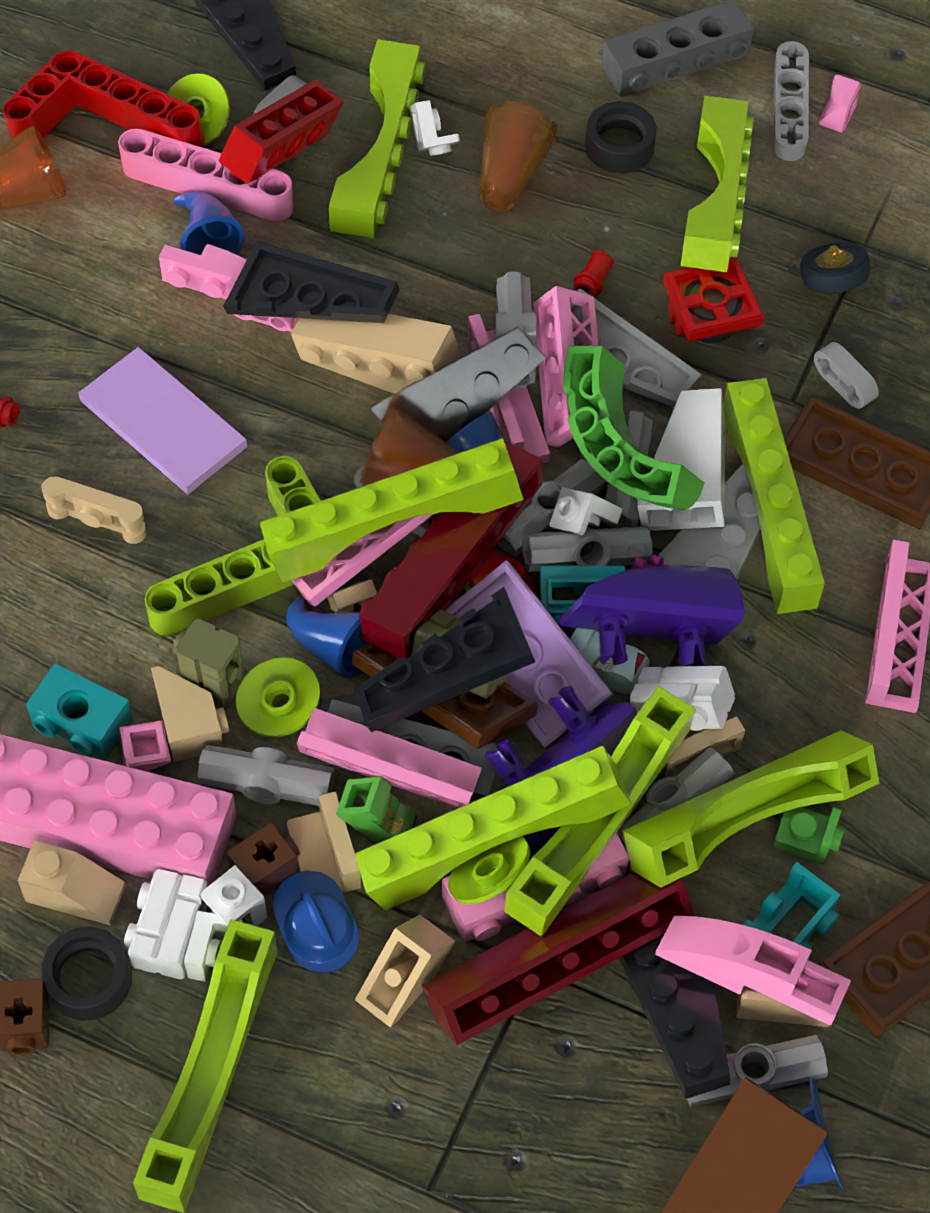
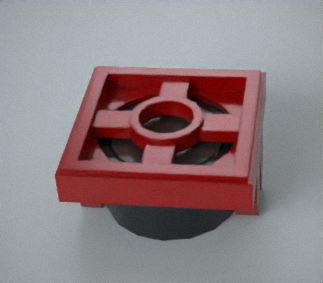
(712, 304)

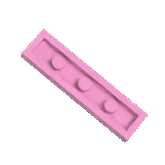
(554, 333)
(514, 410)
(353, 559)
(889, 623)
(390, 757)

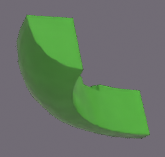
(600, 430)

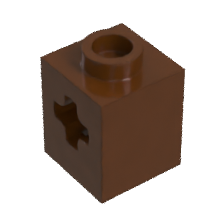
(273, 847)
(22, 998)

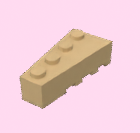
(377, 353)

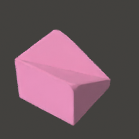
(840, 104)
(144, 745)

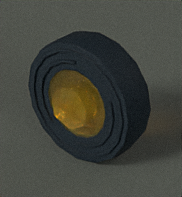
(835, 267)

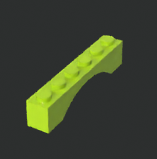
(361, 192)
(710, 226)
(316, 533)
(787, 540)
(557, 797)
(683, 836)
(574, 848)
(187, 1125)

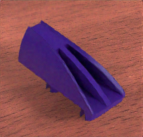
(660, 602)
(586, 732)

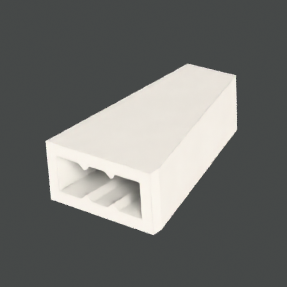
(697, 442)

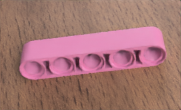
(193, 168)

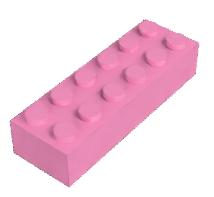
(111, 812)

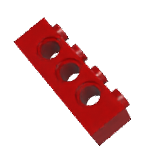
(280, 131)

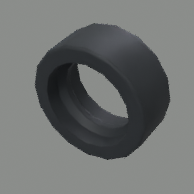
(617, 158)
(86, 940)

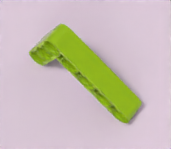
(221, 573)

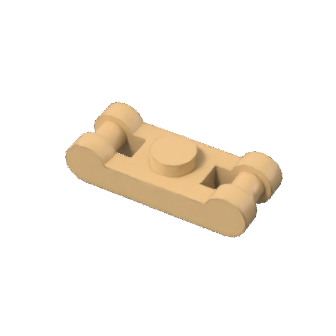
(94, 508)

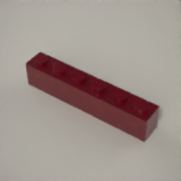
(441, 564)
(536, 966)

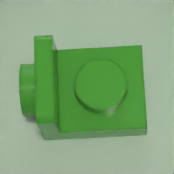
(809, 833)

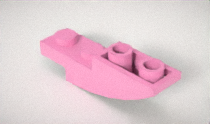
(213, 274)
(756, 959)

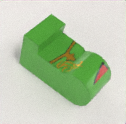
(382, 812)

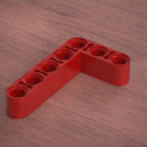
(82, 81)

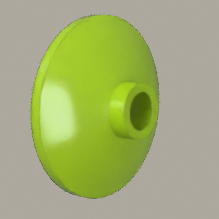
(208, 94)
(270, 683)
(489, 872)

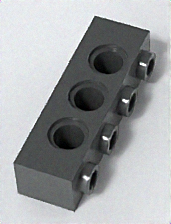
(676, 47)
(431, 738)

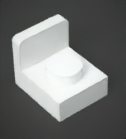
(425, 124)
(578, 509)
(235, 898)
(204, 945)

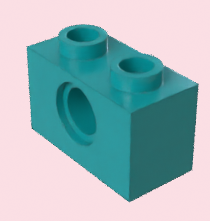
(66, 693)

